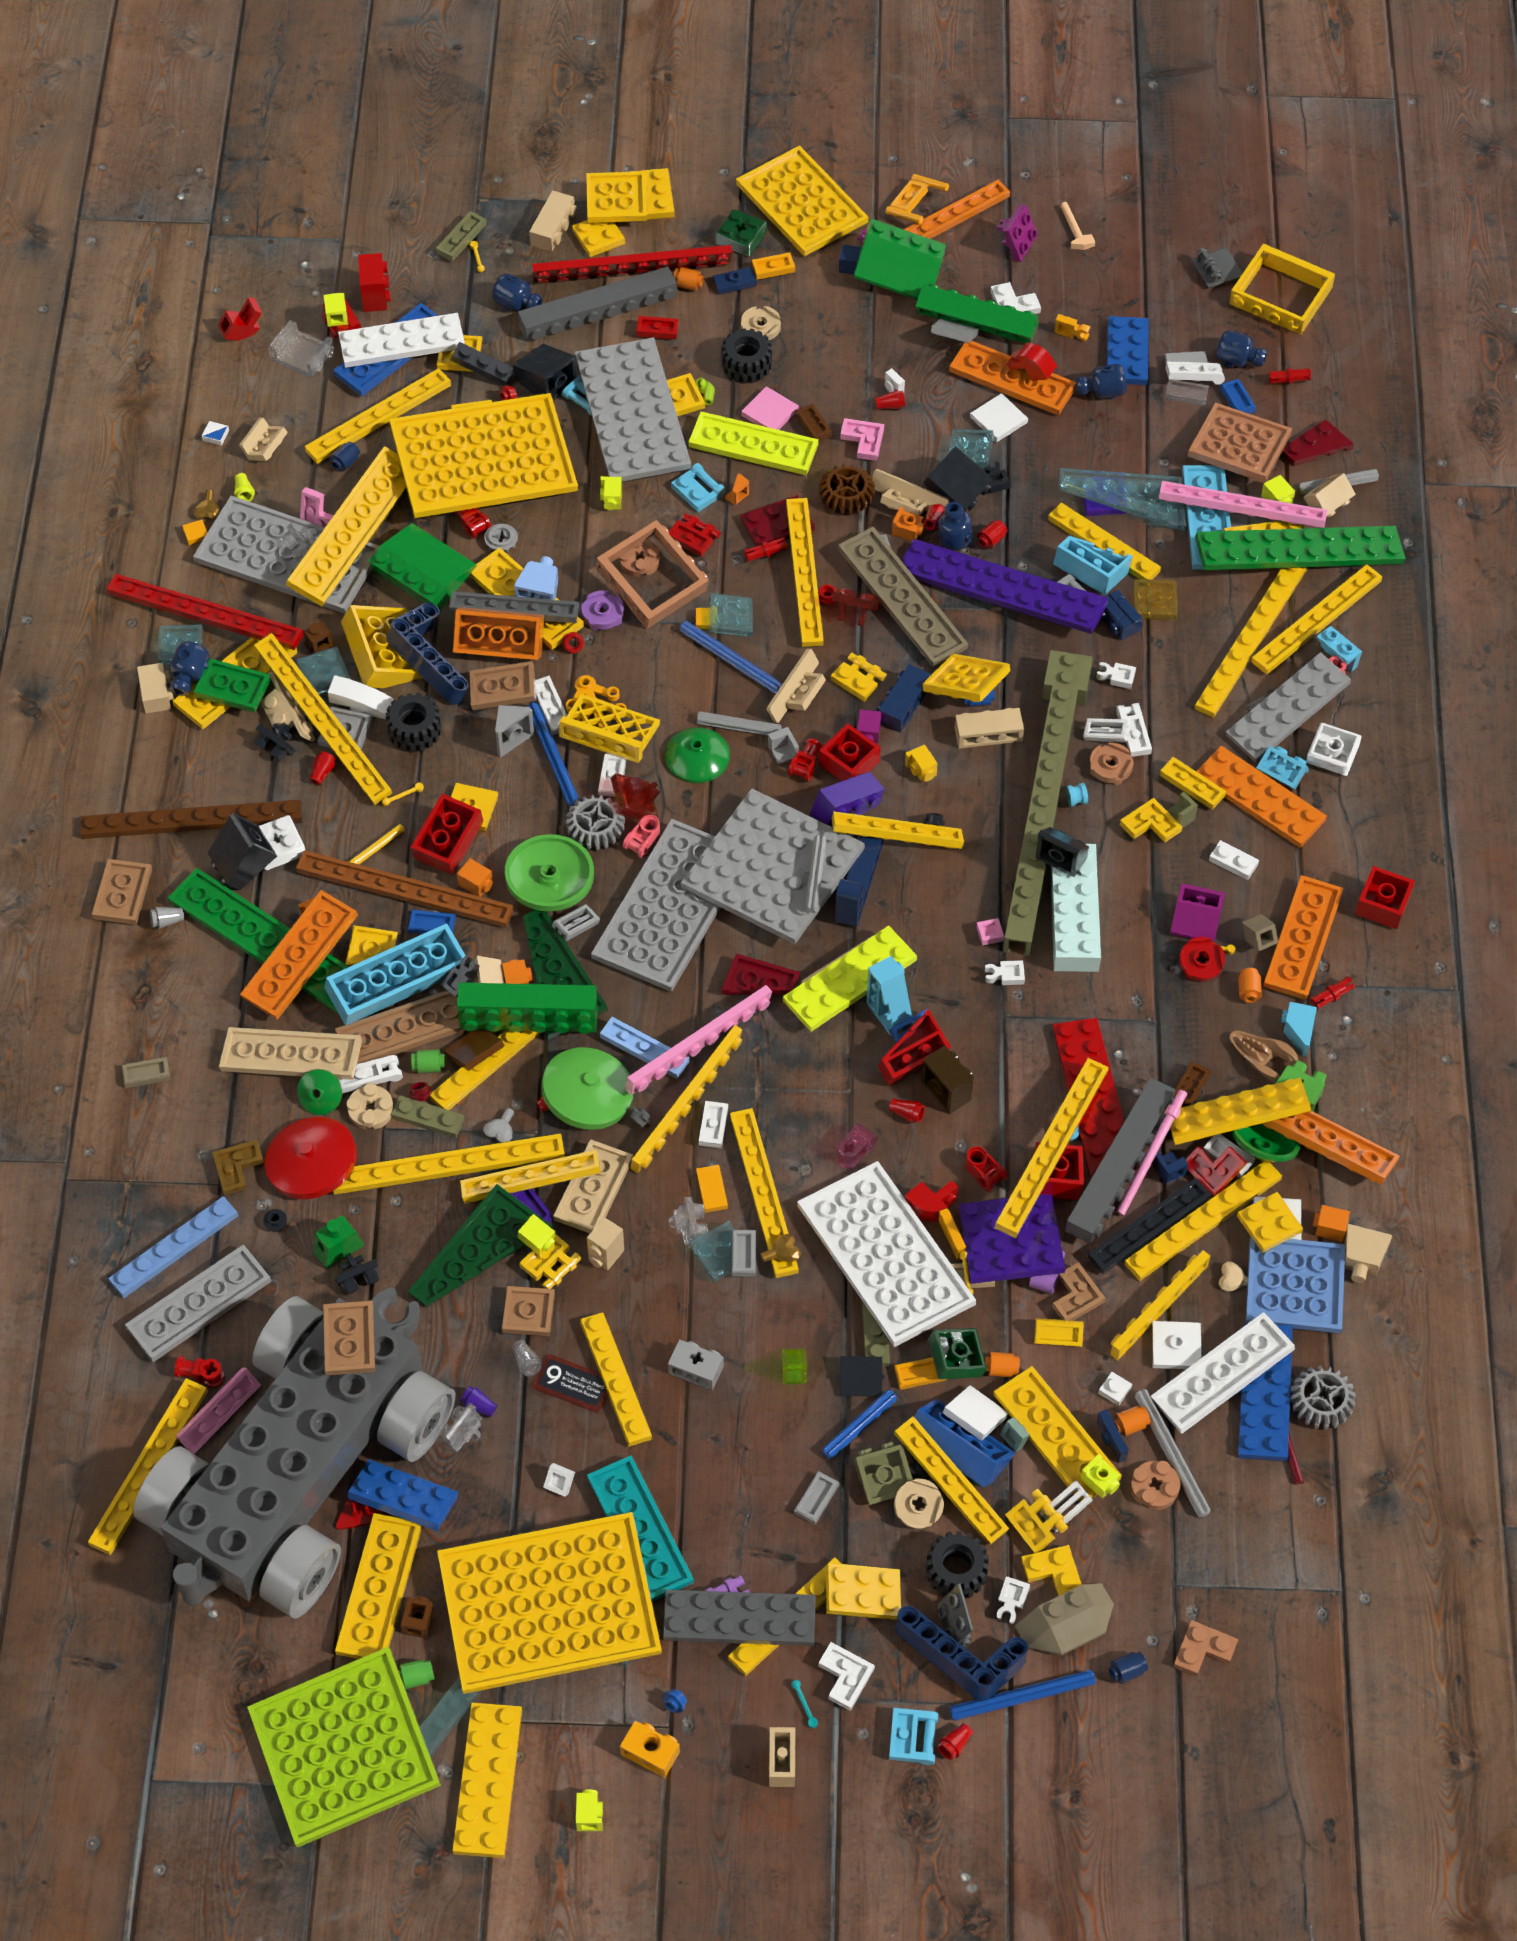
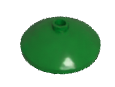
(700, 763)
(1266, 1143)

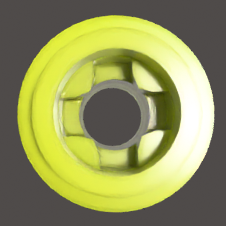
(243, 488)

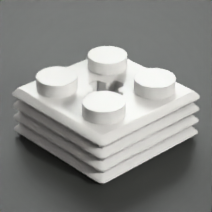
(1333, 749)
(290, 844)

